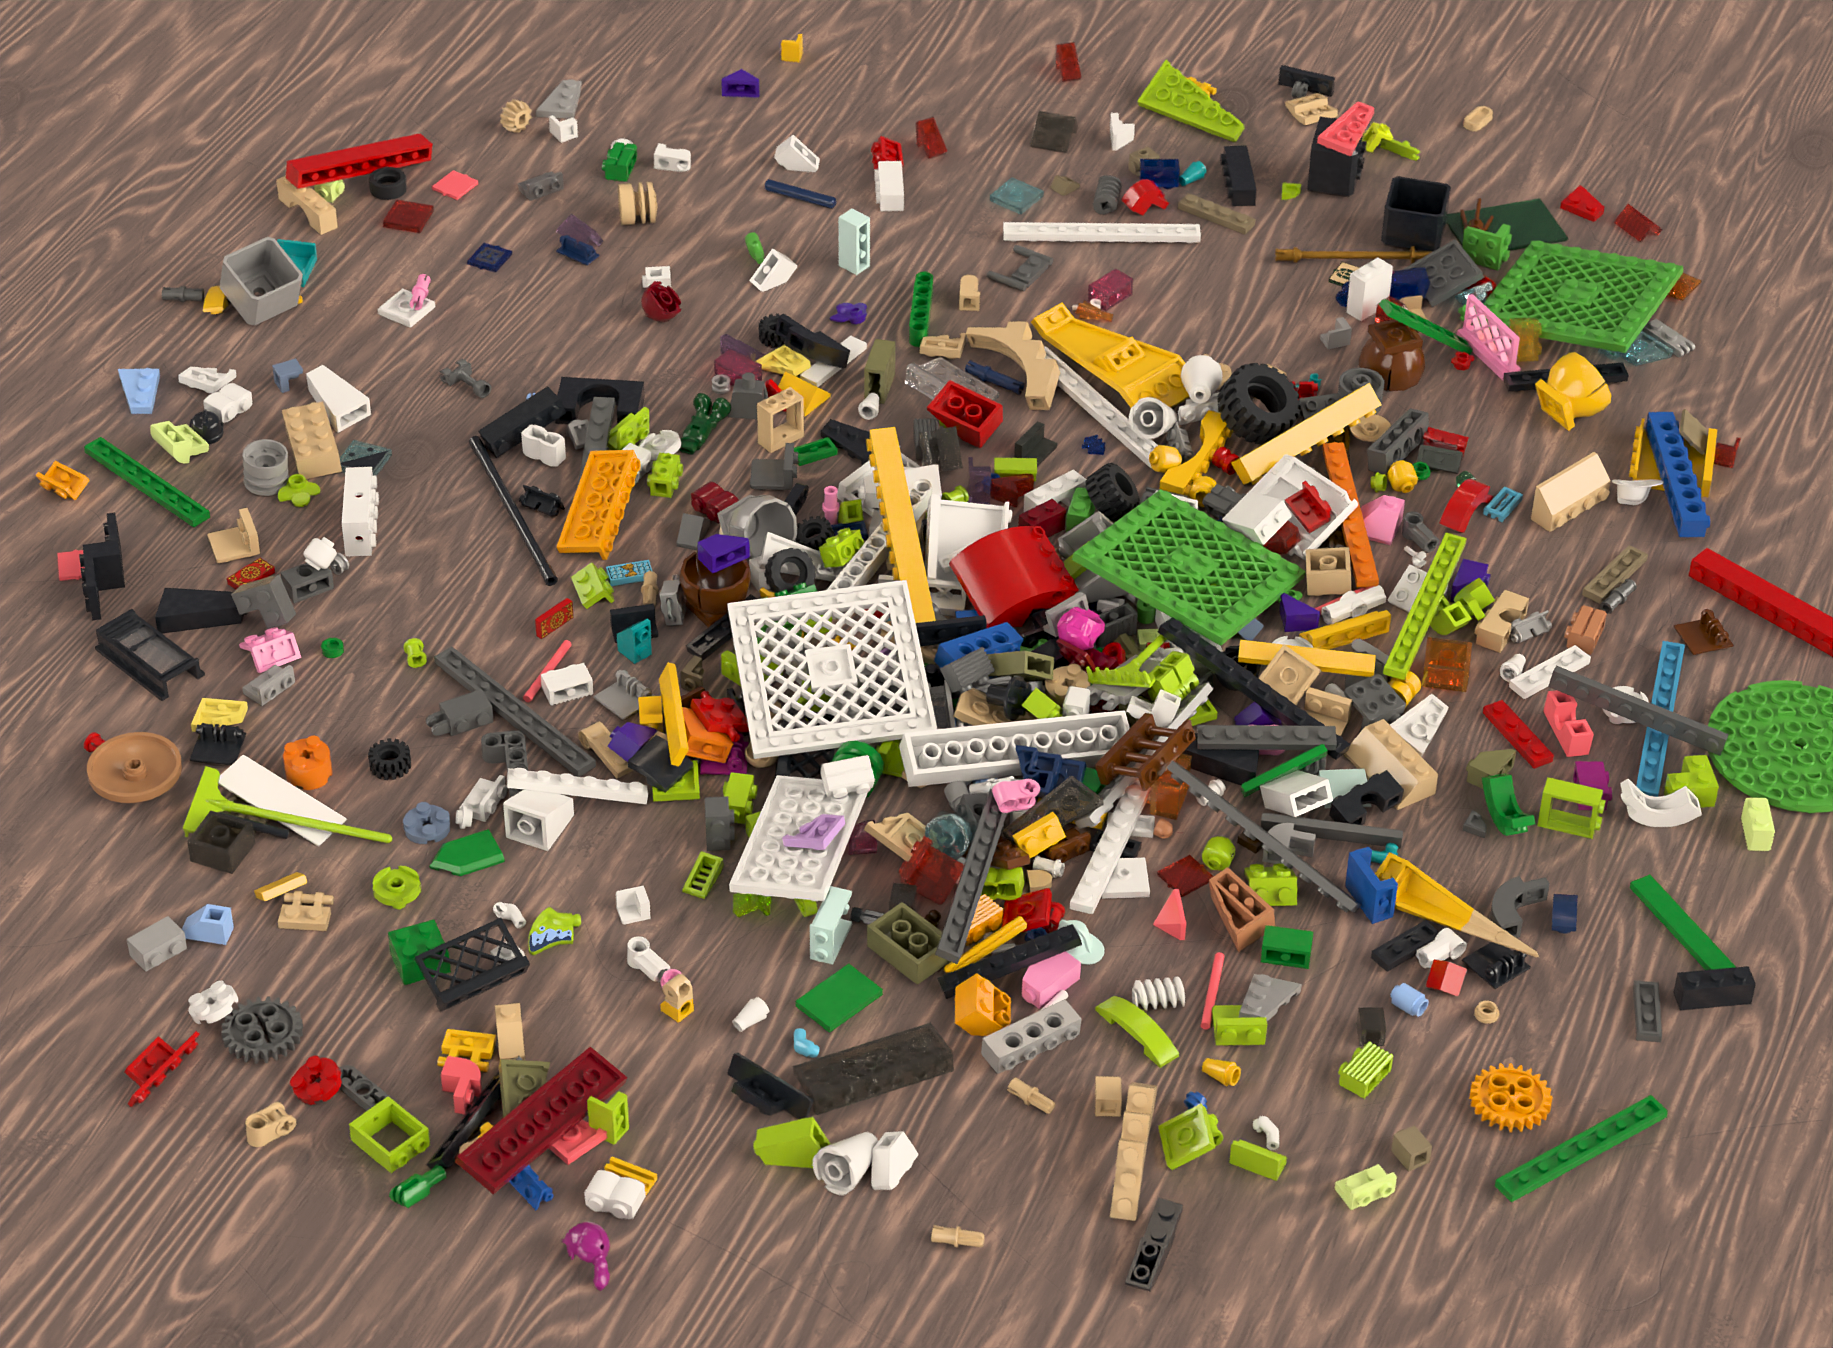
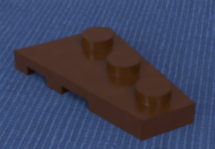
(1007, 855)

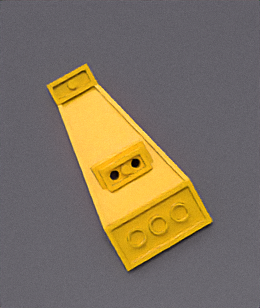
(1142, 375)

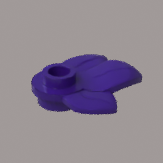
(848, 311)

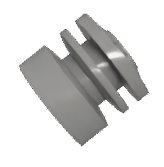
(265, 467)

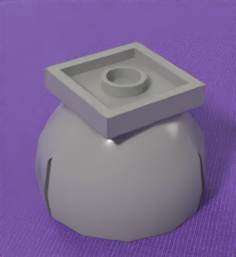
(755, 517)

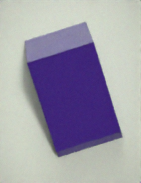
(740, 85)
(1297, 615)
(1256, 715)

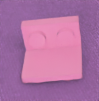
(272, 648)

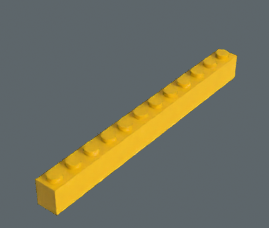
(899, 520)

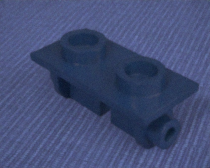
(582, 253)

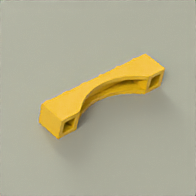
(1213, 436)

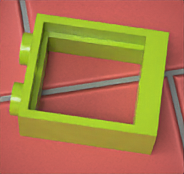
(1570, 822)
(379, 1117)

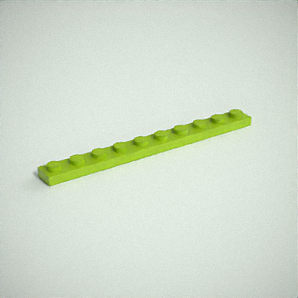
(1424, 606)

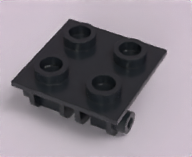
(218, 745)
(1497, 964)

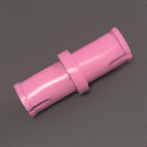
(420, 291)
(830, 504)

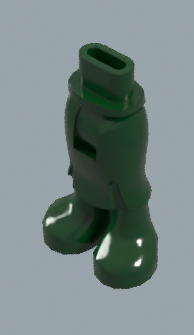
(702, 424)

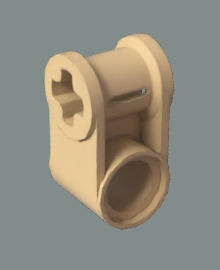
(268, 1124)

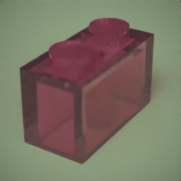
(1111, 289)
(735, 365)

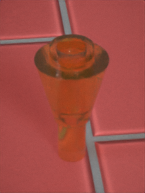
(1088, 311)

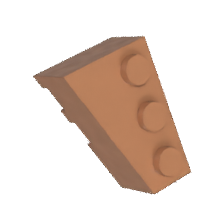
(1240, 908)

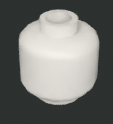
(320, 553)

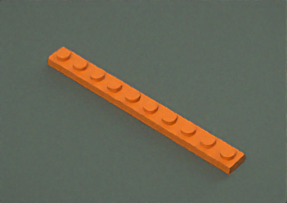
(1353, 526)

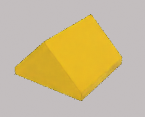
(812, 395)

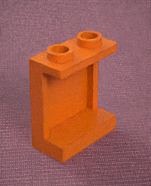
(705, 744)

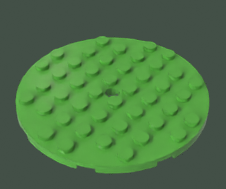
(1762, 739)

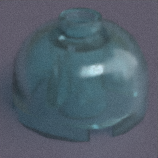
(949, 834)

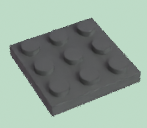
(1448, 271)

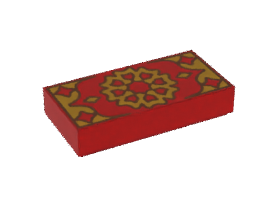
(254, 571)
(554, 618)

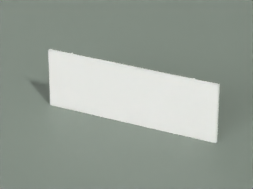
(273, 793)

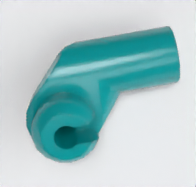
(1379, 857)

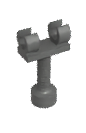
(463, 372)

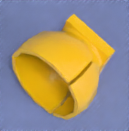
(1569, 390)

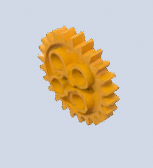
(1510, 1097)

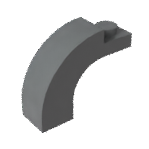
(1512, 896)

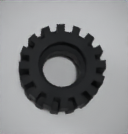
(767, 331)
(813, 527)
(391, 768)

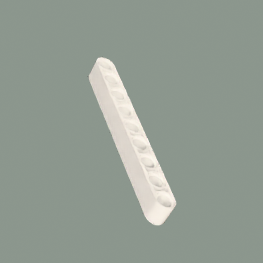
(874, 550)

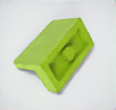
(1015, 466)
(610, 1116)
(1257, 1159)

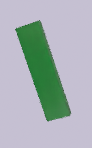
(1284, 769)

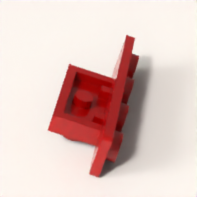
(154, 1062)

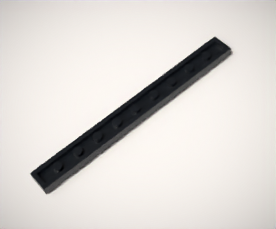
(1243, 680)

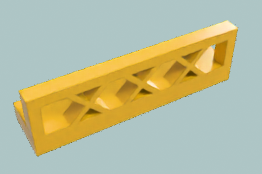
(1348, 630)

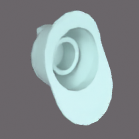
(1091, 949)

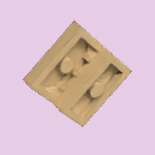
(1310, 108)

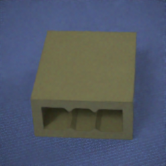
(880, 369)
(1022, 663)

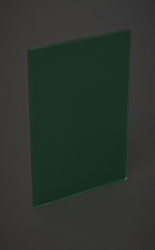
(1527, 222)

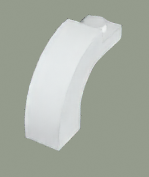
(1660, 811)

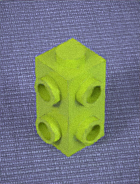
(665, 475)
(841, 548)
(740, 792)

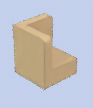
(1108, 1096)

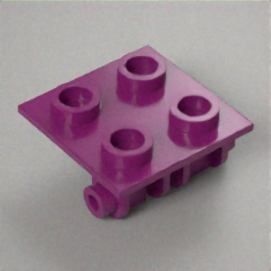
(735, 761)

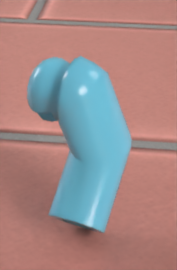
(804, 1046)

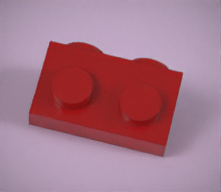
(1309, 507)

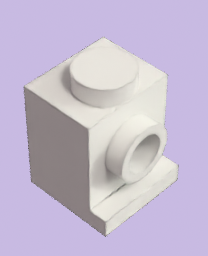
(657, 274)

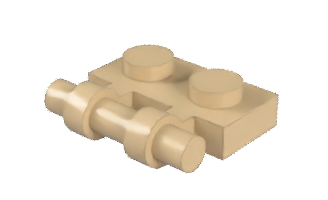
(305, 917)

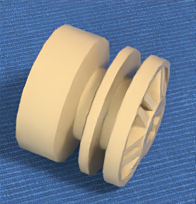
(637, 203)

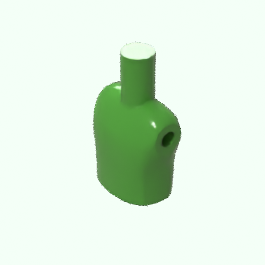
(754, 247)

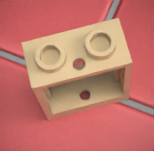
(788, 432)

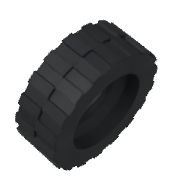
(796, 556)

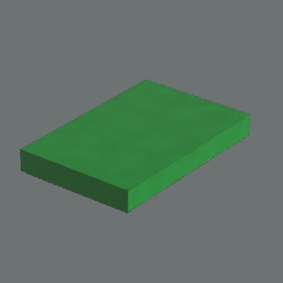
(839, 997)

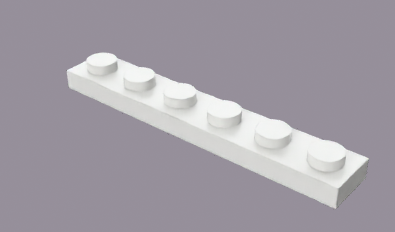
(577, 786)

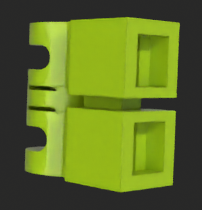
(1174, 676)

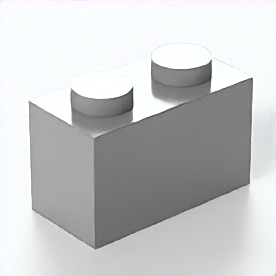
(157, 943)

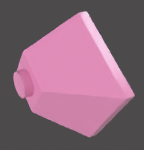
(1383, 518)

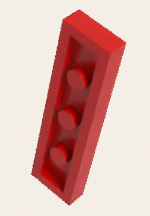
(1518, 734)

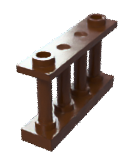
(1139, 738)

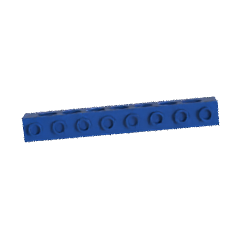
(1677, 473)

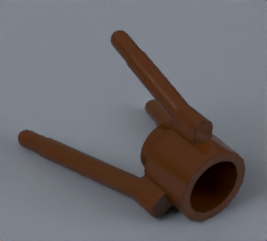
(1476, 222)

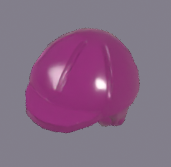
(591, 1245)

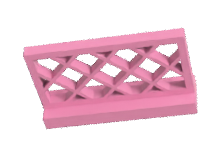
(1483, 344)

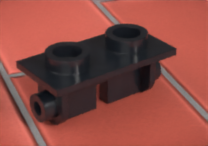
(549, 503)

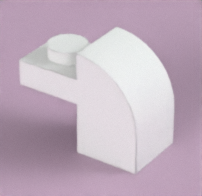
(1162, 709)

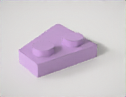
(816, 833)

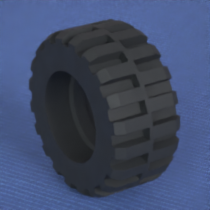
(1268, 387)

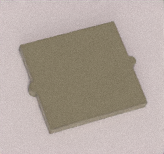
(1693, 432)

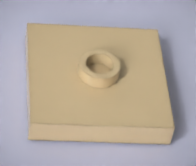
(1290, 674)

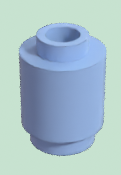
(1409, 999)

